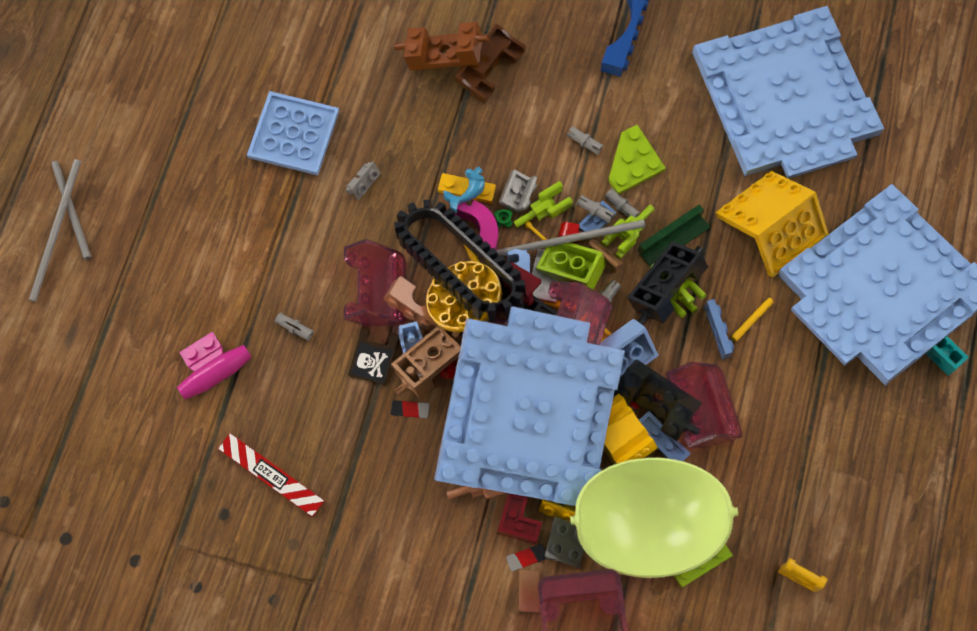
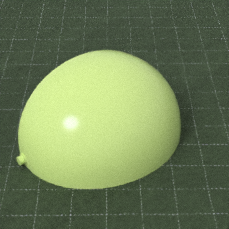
(653, 517)

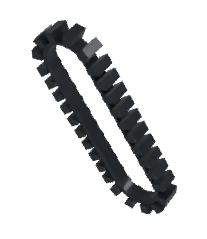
(444, 275)

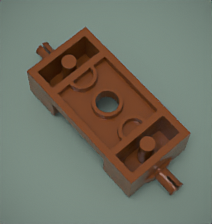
(426, 51)

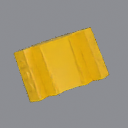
(625, 435)

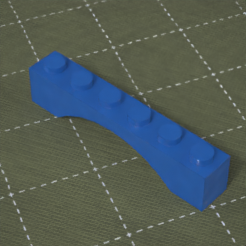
(616, 54)

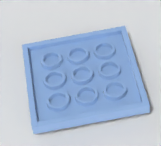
(293, 133)

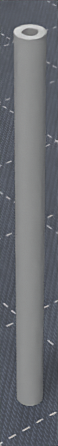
(72, 213)

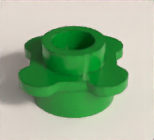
(507, 214)

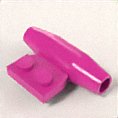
(209, 365)

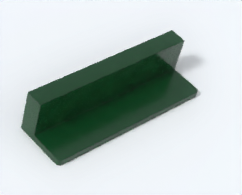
(680, 231)

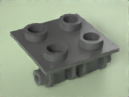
(564, 543)

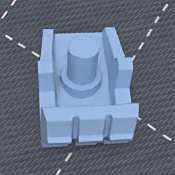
(520, 258)
(409, 335)

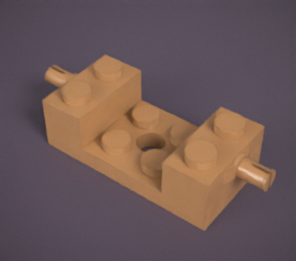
(418, 368)

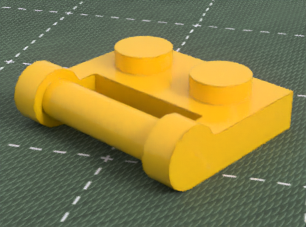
(802, 576)

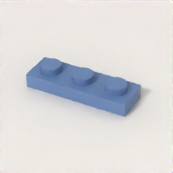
(719, 329)
(665, 445)

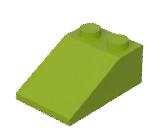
(572, 264)

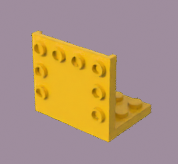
(779, 216)

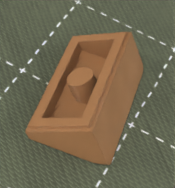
(612, 261)
(528, 591)

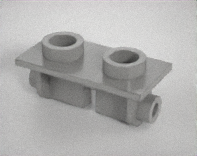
(367, 176)

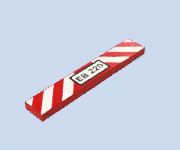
(271, 475)

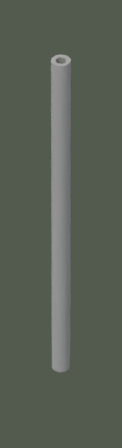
(55, 230)
(575, 237)

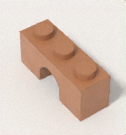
(400, 298)

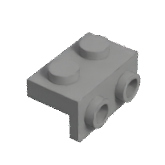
(518, 191)

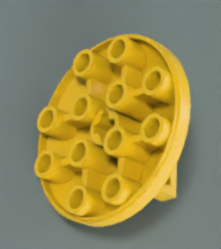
(447, 310)

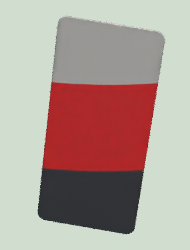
(410, 409)
(526, 557)

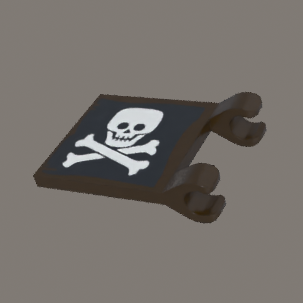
(371, 359)

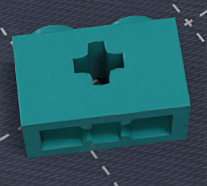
(947, 355)

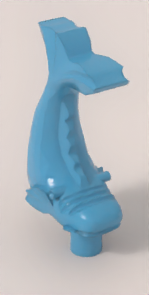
(475, 188)

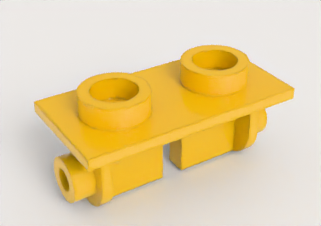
(554, 509)

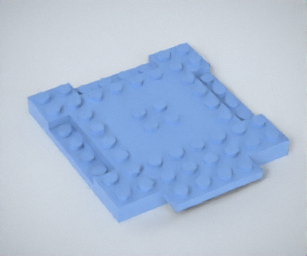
(788, 95)
(883, 286)
(528, 407)

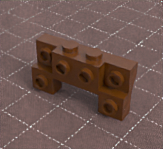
(499, 46)

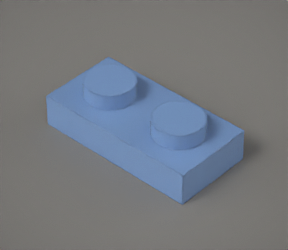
(593, 222)

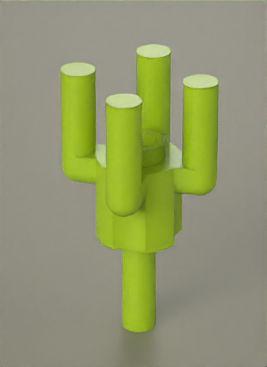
(546, 206)
(629, 237)
(685, 297)

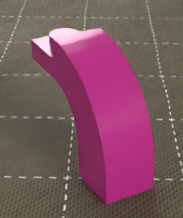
(482, 218)

